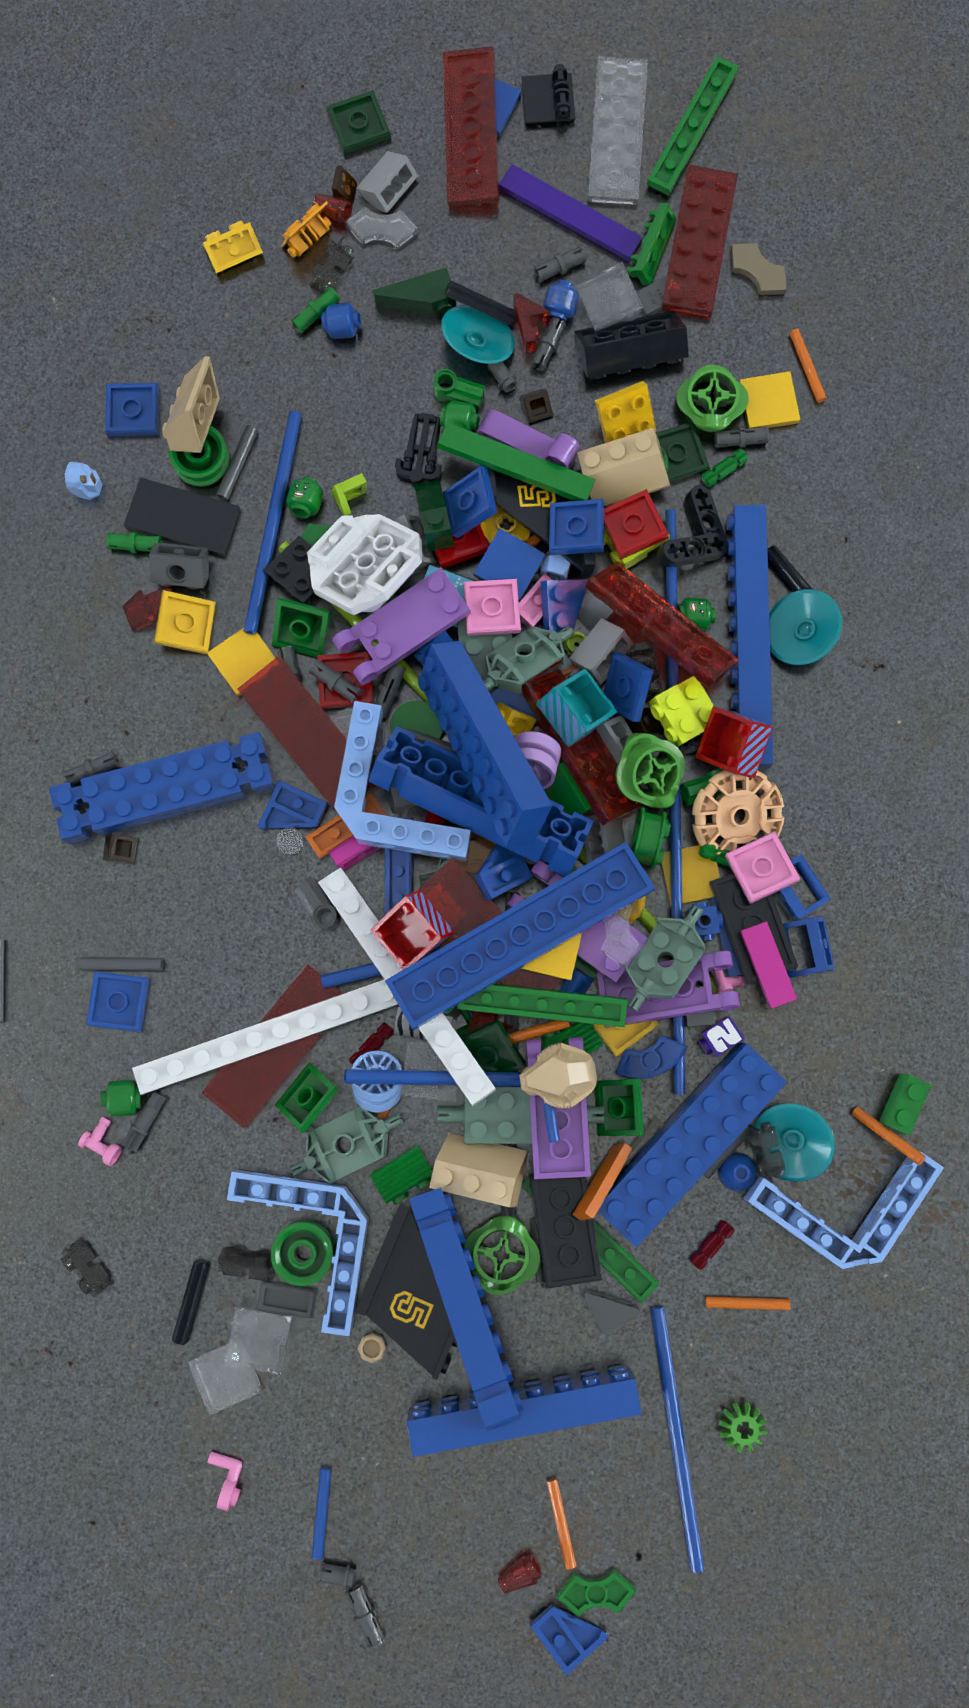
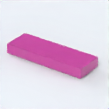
(768, 965)

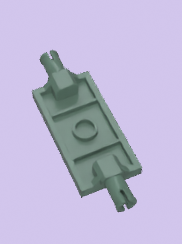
(500, 1117)

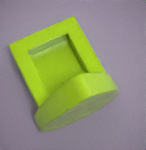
(347, 491)

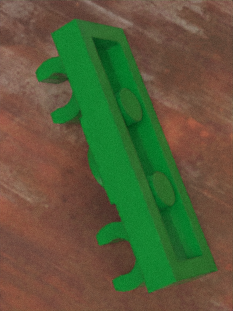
(653, 244)

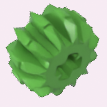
(750, 1435)

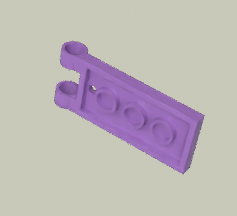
(404, 624)
(591, 939)
(688, 999)
(571, 1154)

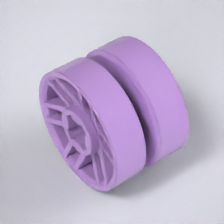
(542, 755)

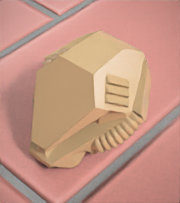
(560, 1076)

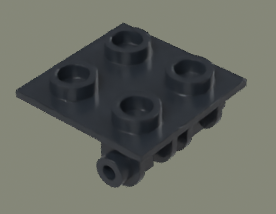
(548, 97)
(293, 570)

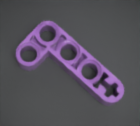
(524, 438)

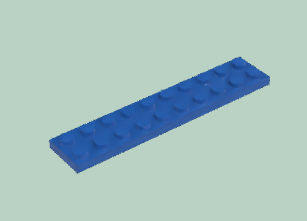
(519, 935)

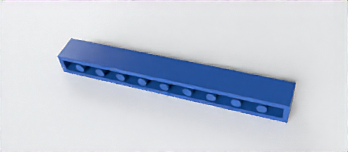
(750, 617)

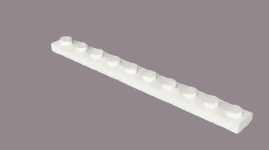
(438, 1031)
(263, 1037)

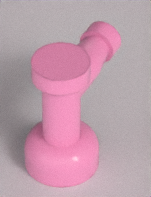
(726, 984)
(92, 1141)

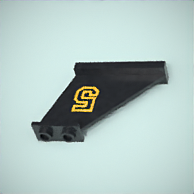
(531, 509)
(406, 1297)

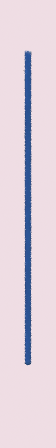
(675, 812)

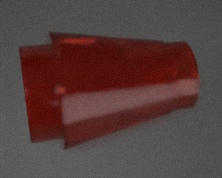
(337, 209)
(520, 1575)

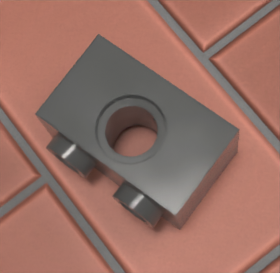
(191, 558)

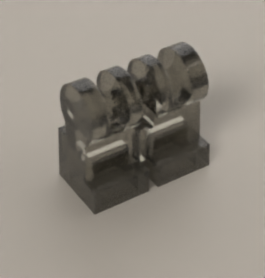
(645, 654)

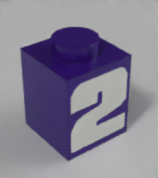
(720, 1037)

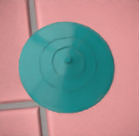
(477, 335)
(804, 626)
(803, 1139)

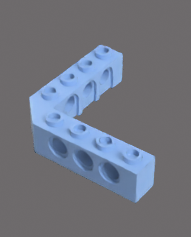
(380, 829)
(351, 1231)
(877, 1231)

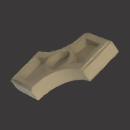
(749, 262)

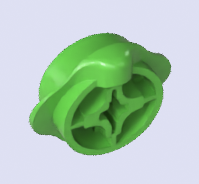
(714, 375)
(640, 767)
(530, 1261)

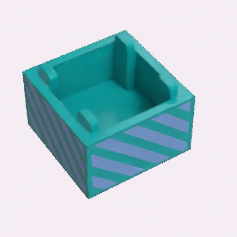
(576, 707)

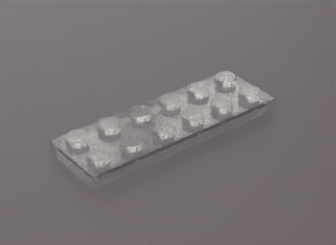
(617, 130)

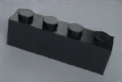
(632, 345)

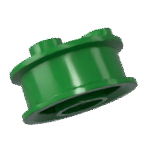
(209, 467)
(648, 837)
(286, 1261)

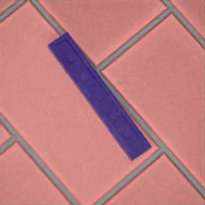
(570, 212)

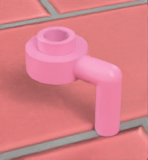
(229, 1493)

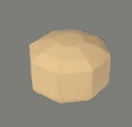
(372, 1347)

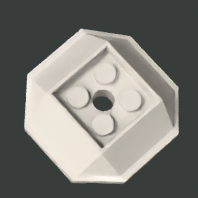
(363, 562)

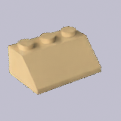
(192, 409)
(625, 467)
(480, 1170)

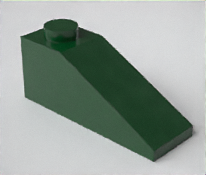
(418, 294)
(434, 515)

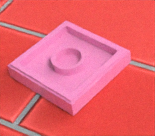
(492, 607)
(762, 867)

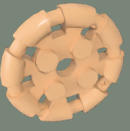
(732, 800)

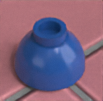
(738, 1172)

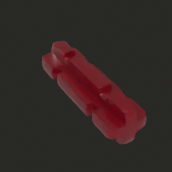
(374, 1042)
(712, 1245)

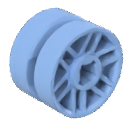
(376, 1096)

